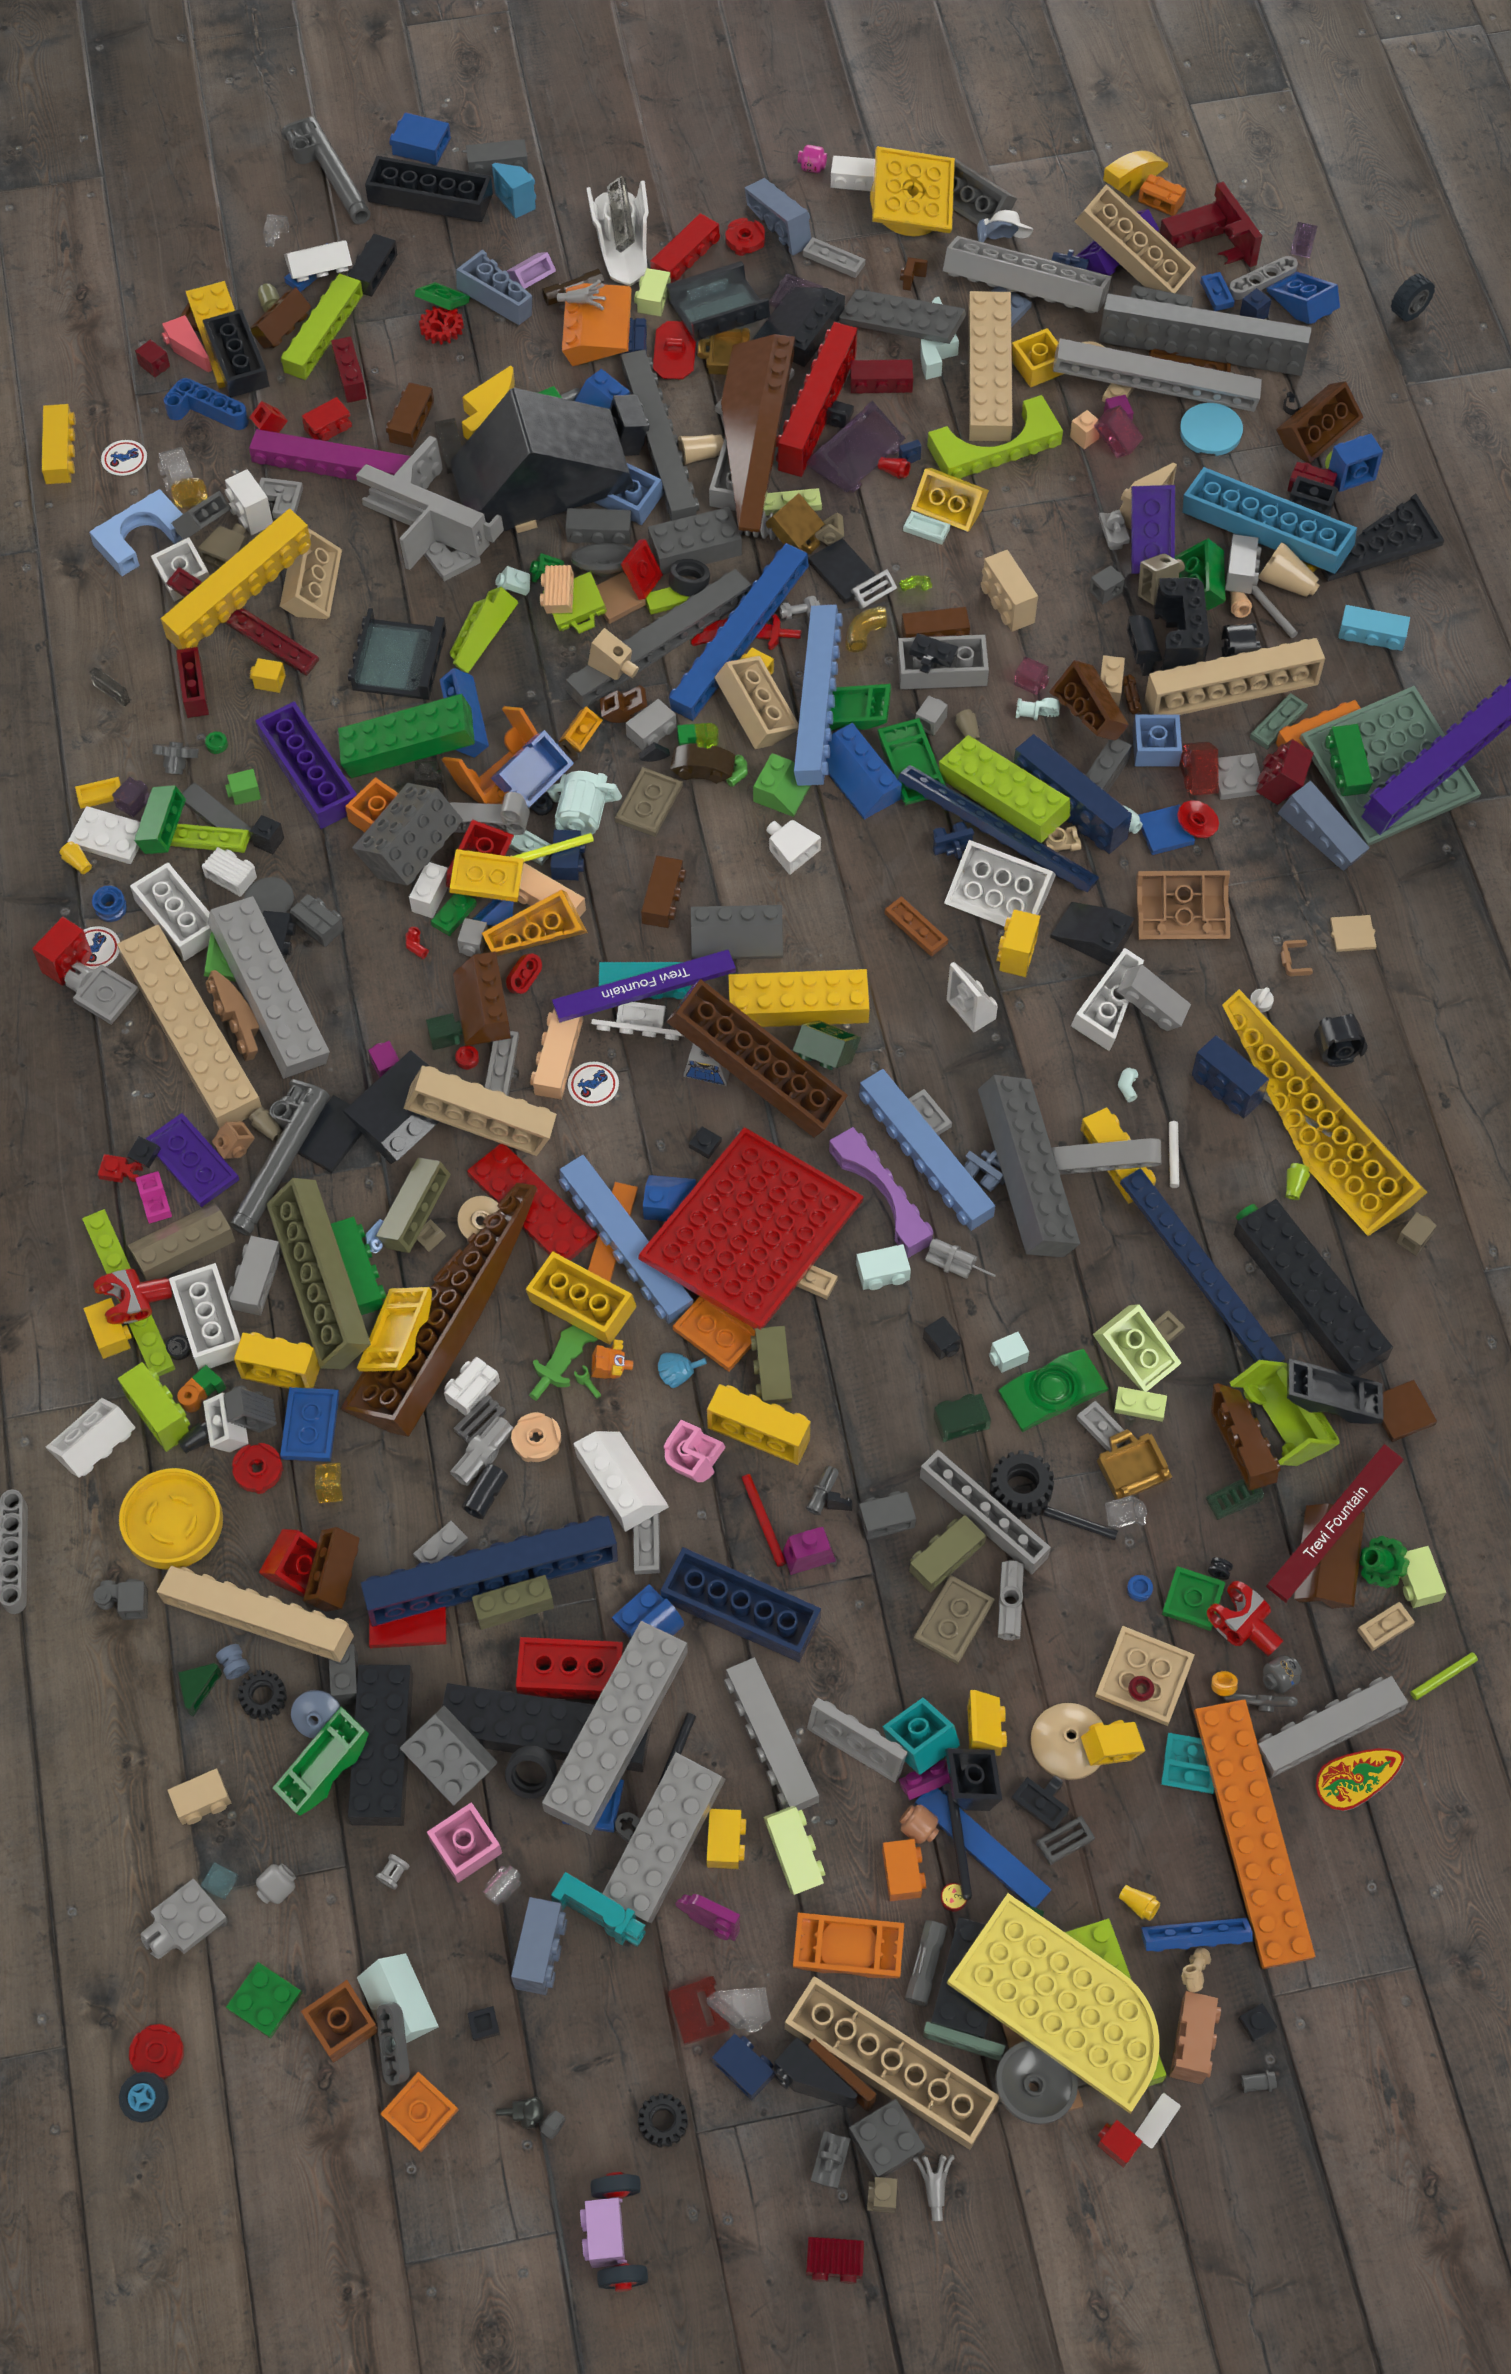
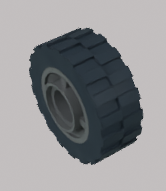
(1412, 297)

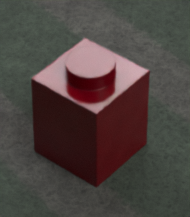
(152, 358)

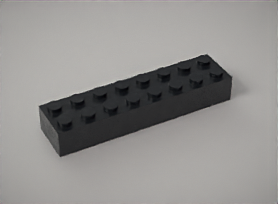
(1312, 1290)
(517, 1720)

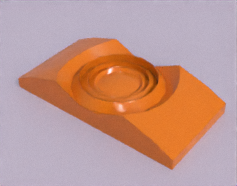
(848, 1946)

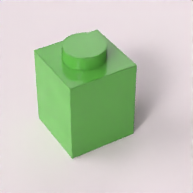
(243, 787)

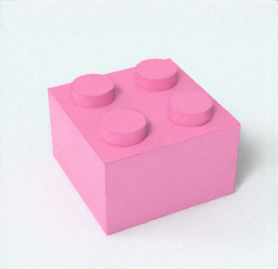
(464, 1842)

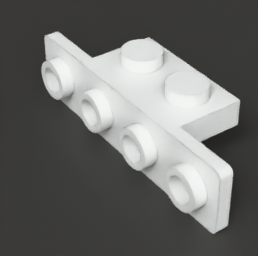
(639, 1017)

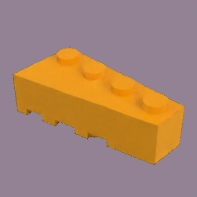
(536, 925)

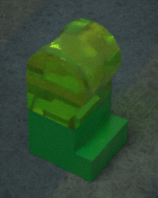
(704, 734)

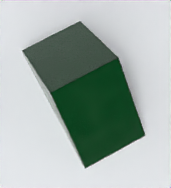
(197, 1685)

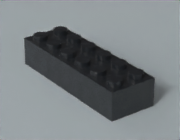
(429, 188)
(381, 1770)

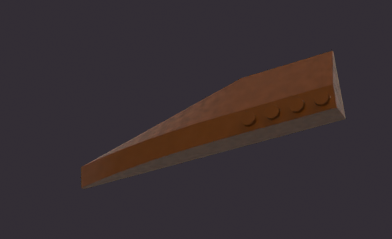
(752, 419)
(458, 1298)

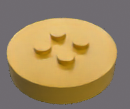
(171, 1518)

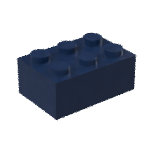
(1229, 1077)

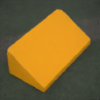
(581, 729)

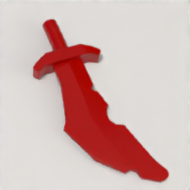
(769, 632)

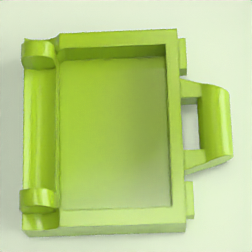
(586, 605)

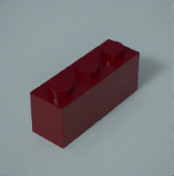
(1193, 225)
(348, 369)
(881, 376)
(192, 682)

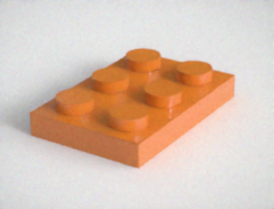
(715, 1333)

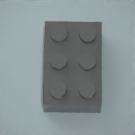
(448, 1755)

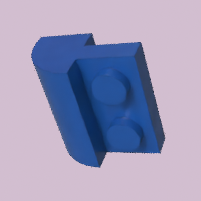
(651, 1609)

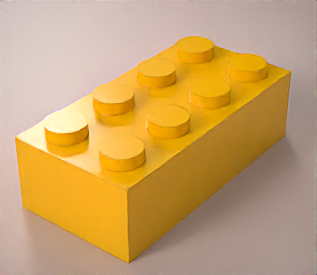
(581, 1298)
(758, 1423)

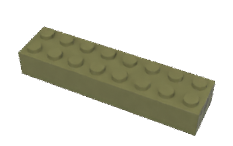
(318, 1274)

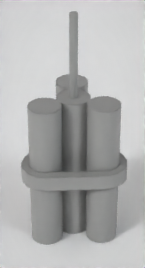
(952, 1258)

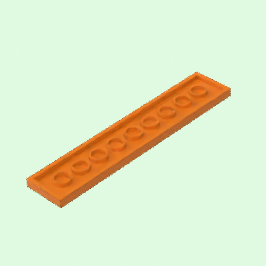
(1254, 1834)

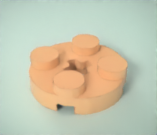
(533, 1450)

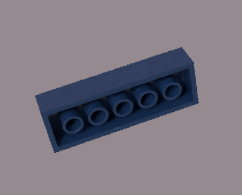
(1091, 808)
(741, 1604)

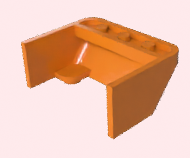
(483, 788)

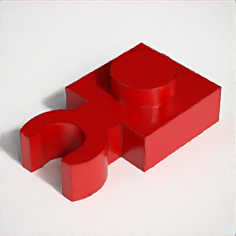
(116, 1168)

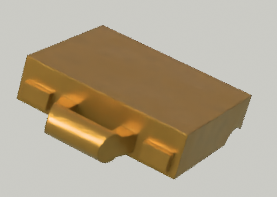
(721, 349)
(796, 524)
(1133, 1466)

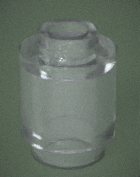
(502, 1885)

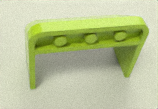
(1303, 1432)

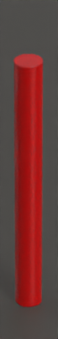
(763, 1520)

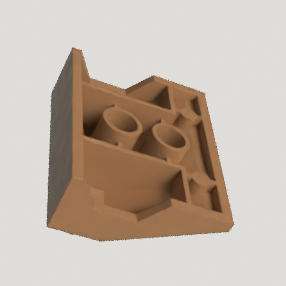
(1182, 905)

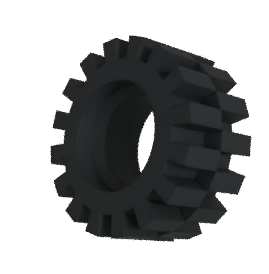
(262, 1680)
(669, 2136)

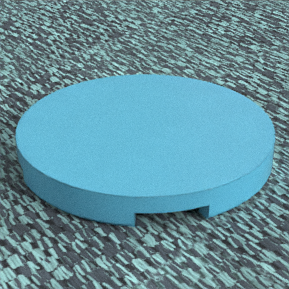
(1211, 429)

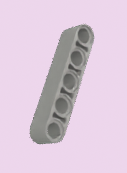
(1108, 1156)
(17, 1561)

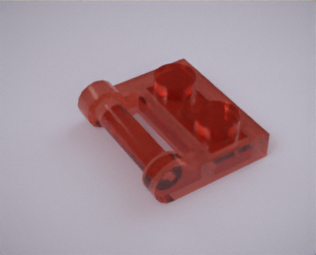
(690, 2014)

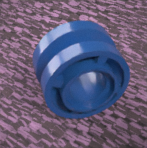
(109, 913)

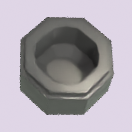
(552, 2124)

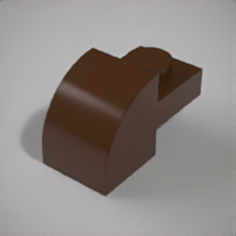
(621, 707)

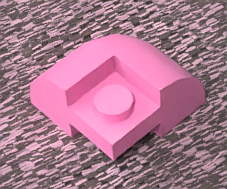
(692, 1452)

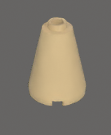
(1289, 573)

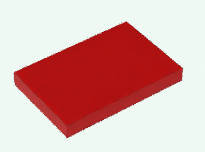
(415, 1630)

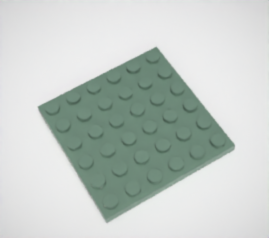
(1391, 736)

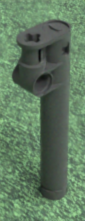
(311, 144)
(296, 1115)

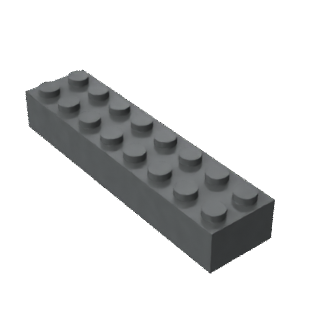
(1028, 1166)

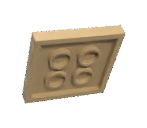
(1148, 1657)

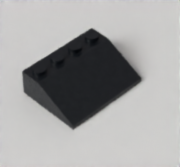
(807, 317)
(381, 1111)

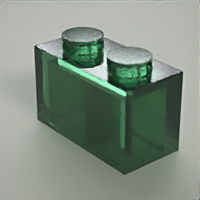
(962, 1417)

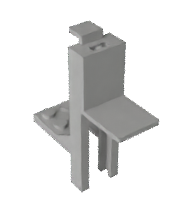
(439, 517)

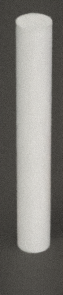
(1174, 1154)

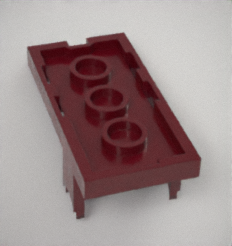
(1238, 228)

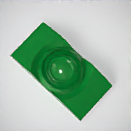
(862, 705)
(905, 746)
(1052, 1389)
(321, 1762)

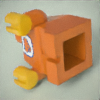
(609, 1361)

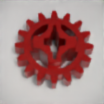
(441, 324)

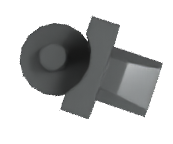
(830, 2160)

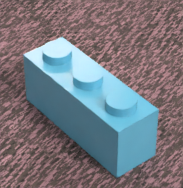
(1374, 627)

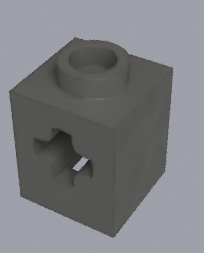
(1107, 584)

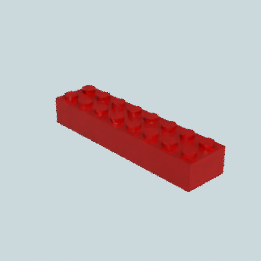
(819, 392)

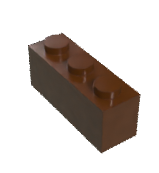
(280, 318)
(410, 415)
(936, 623)
(663, 892)
(331, 1569)

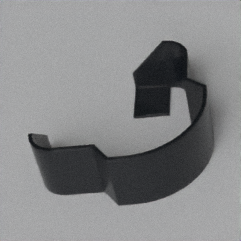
(1291, 396)

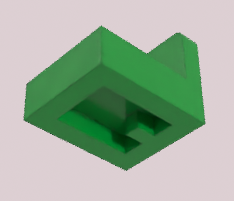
(538, 567)

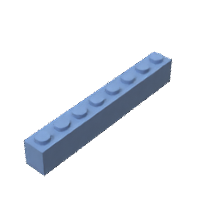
(926, 1150)
(623, 1236)

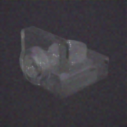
(274, 225)

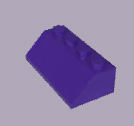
(1099, 259)

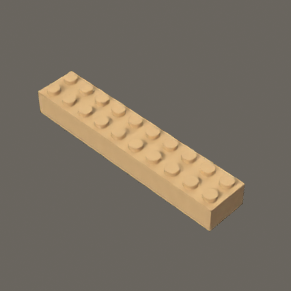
(189, 1026)

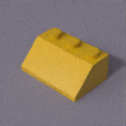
(949, 499)

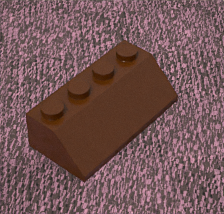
(1320, 422)
(481, 1000)

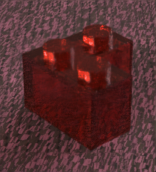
(1202, 768)

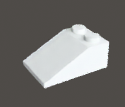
(969, 999)

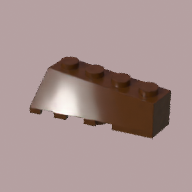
(1244, 1437)

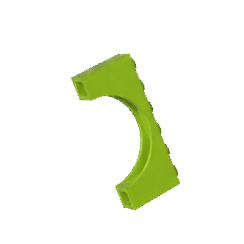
(964, 459)

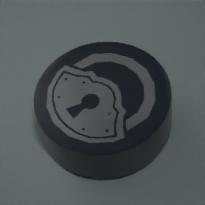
(178, 1347)

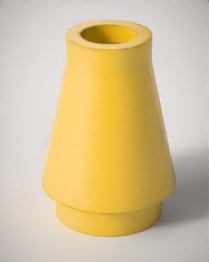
(74, 856)
(1141, 1903)

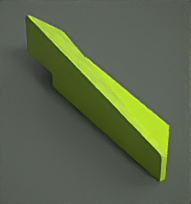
(481, 626)

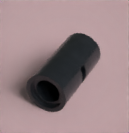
(485, 1488)

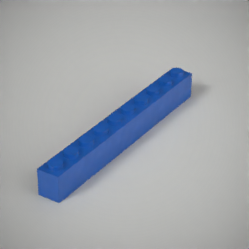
(739, 630)

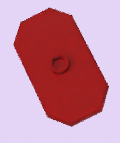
(673, 351)

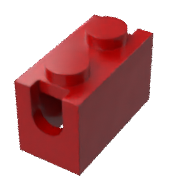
(327, 420)

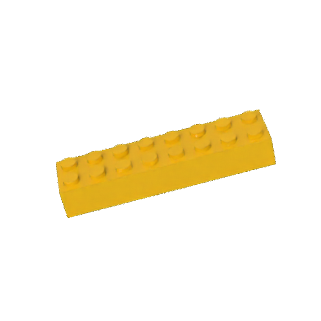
(237, 581)

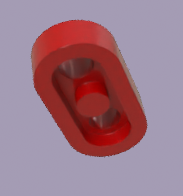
(522, 974)

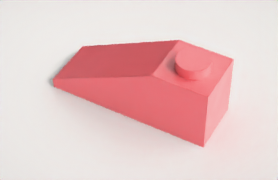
(184, 342)

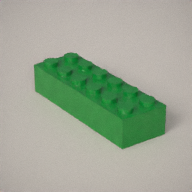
(406, 736)

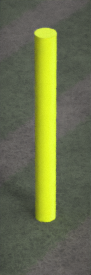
(557, 847)

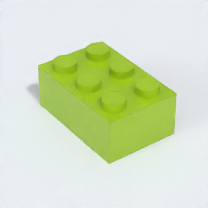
(155, 1405)

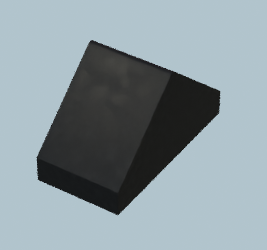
(539, 459)

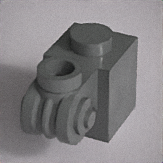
(130, 1596)

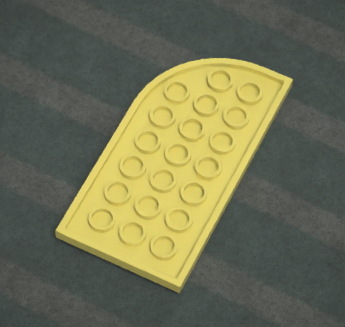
(1062, 2001)

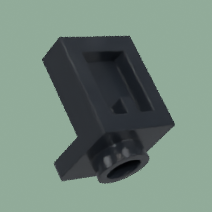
(839, 414)

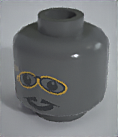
(1282, 1674)

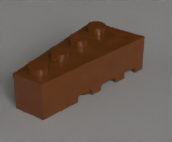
(1090, 700)

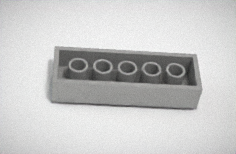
(663, 1837)

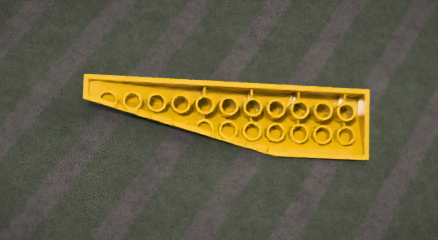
(1350, 1162)

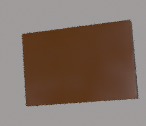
(866, 2095)

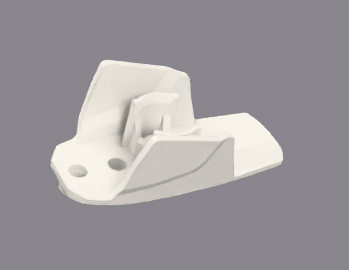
(632, 262)

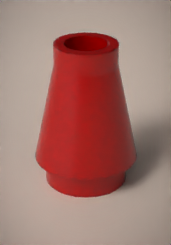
(895, 466)

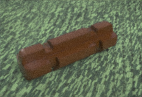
(1132, 694)

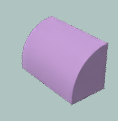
(532, 269)

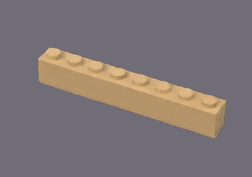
(256, 1613)

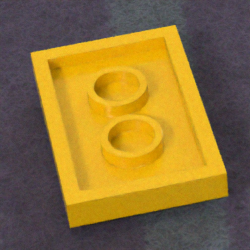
(486, 875)

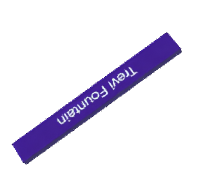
(643, 986)

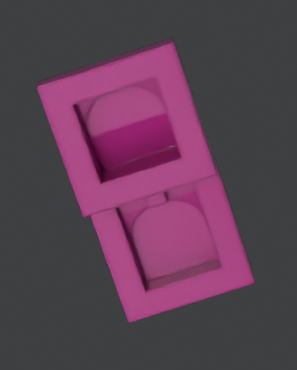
(153, 1197)

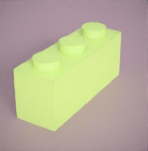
(794, 1849)

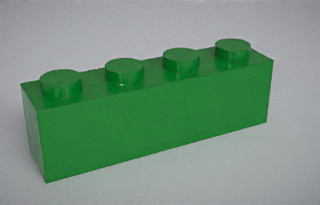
(357, 1265)

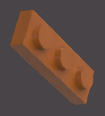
(916, 926)

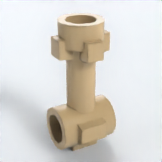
(1192, 1974)

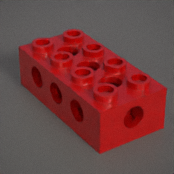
(560, 1655)

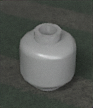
(275, 1884)

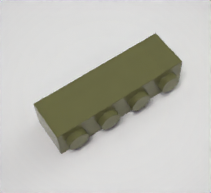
(413, 1205)

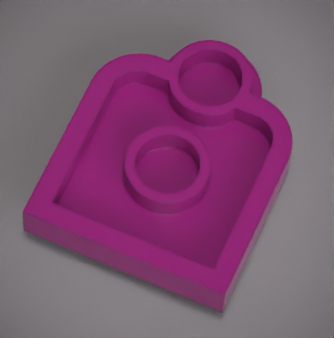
(711, 1915)

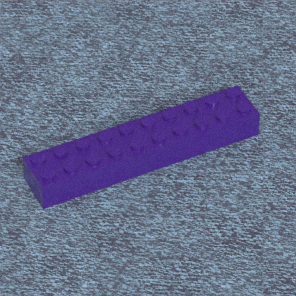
(1440, 761)

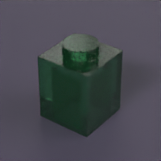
(444, 1031)

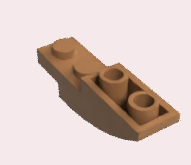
(233, 1007)

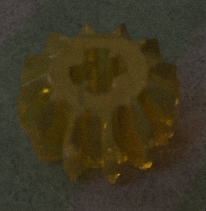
(188, 492)

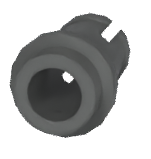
(1259, 2082)

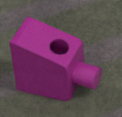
(808, 1550)

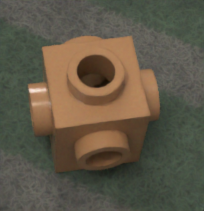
(233, 1140)

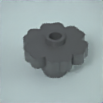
(175, 756)

